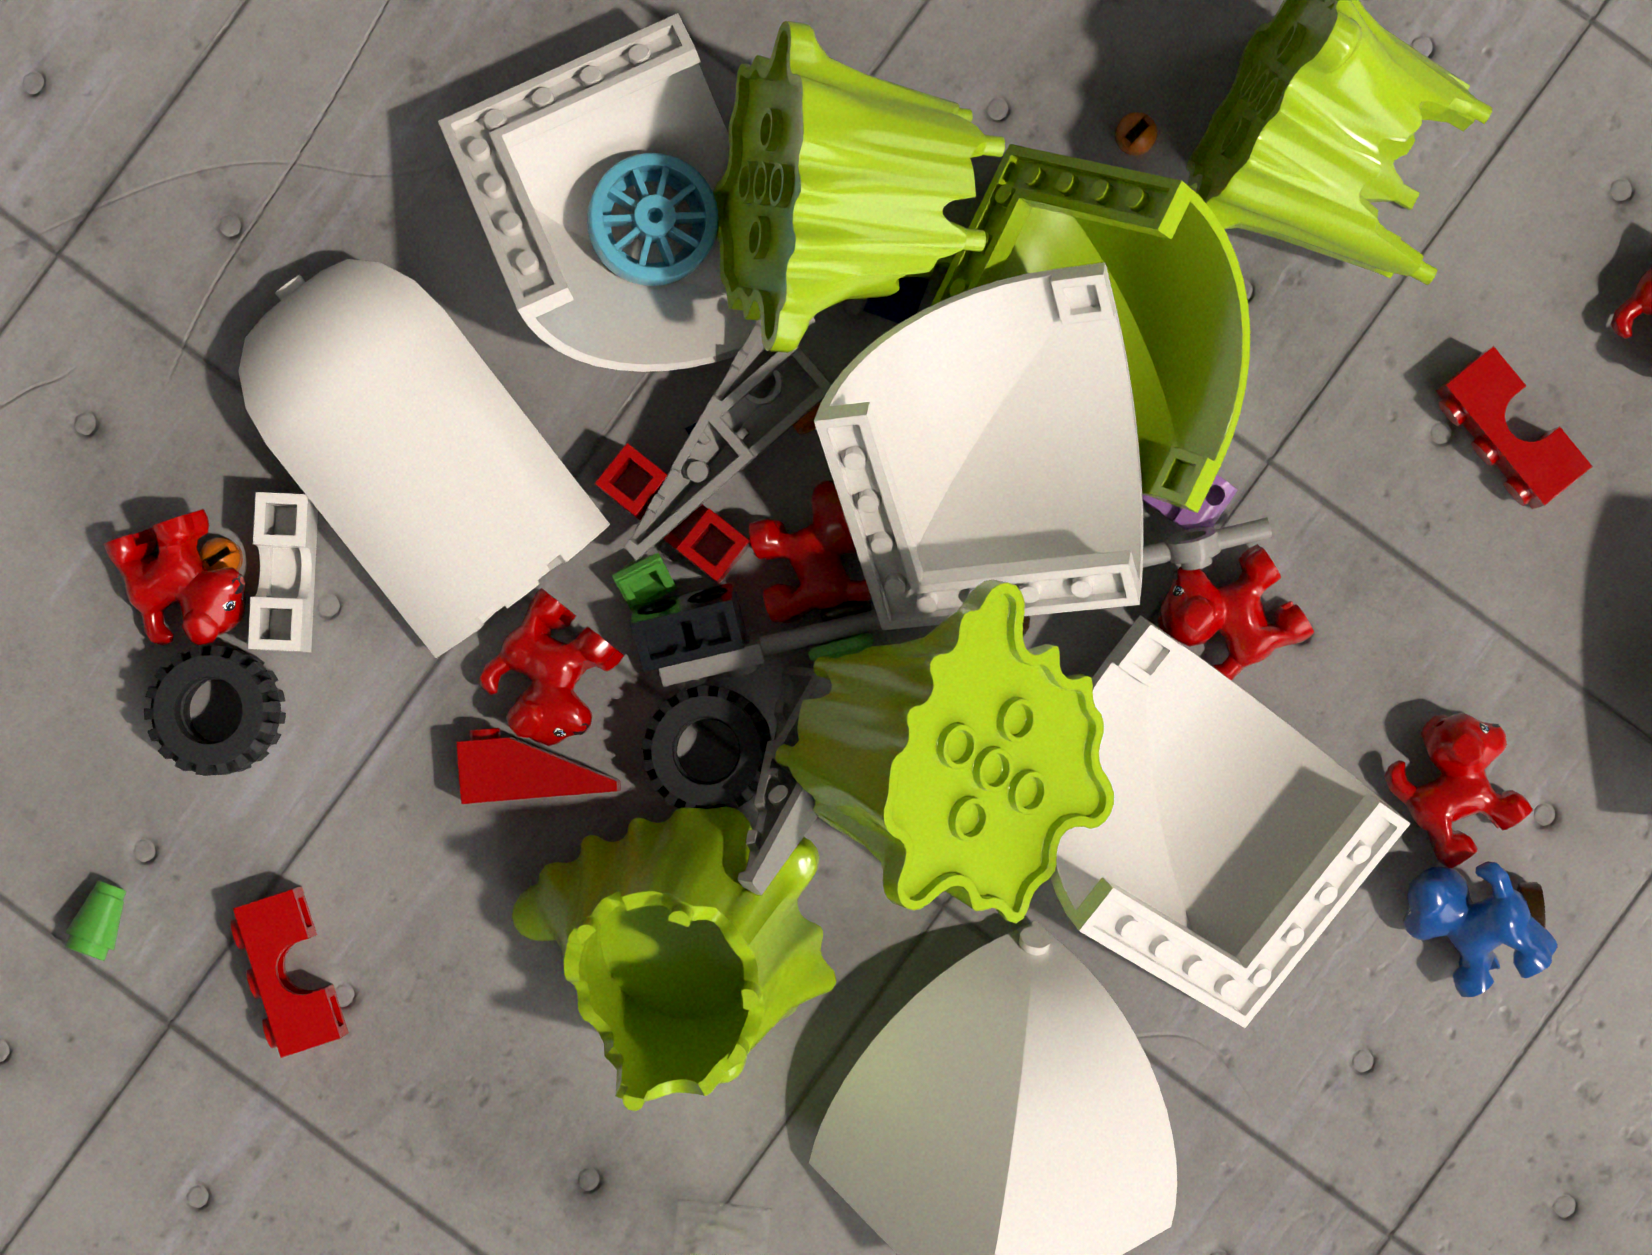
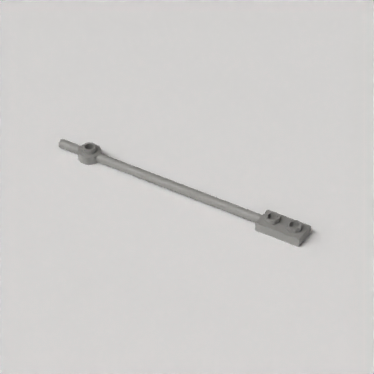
(1189, 548)

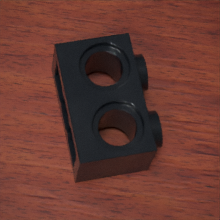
(688, 627)

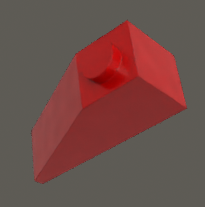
(515, 770)

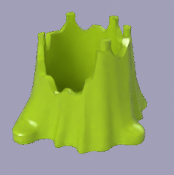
(1316, 130)
(836, 186)
(956, 757)
(674, 951)

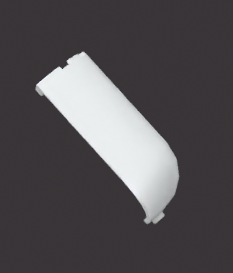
(411, 448)

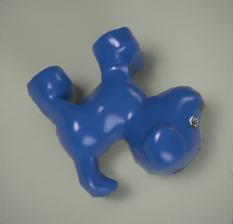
(1443, 907)

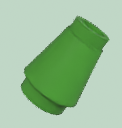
(97, 922)

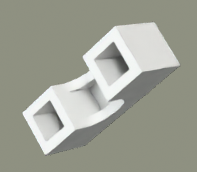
(285, 594)

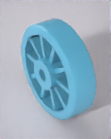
(653, 218)

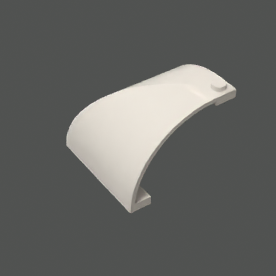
(531, 176)
(993, 450)
(1221, 833)
(1004, 1115)

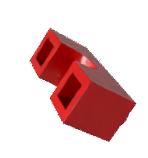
(1479, 401)
(700, 538)
(295, 1016)

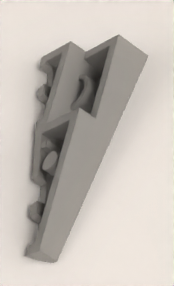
(746, 415)
(781, 802)

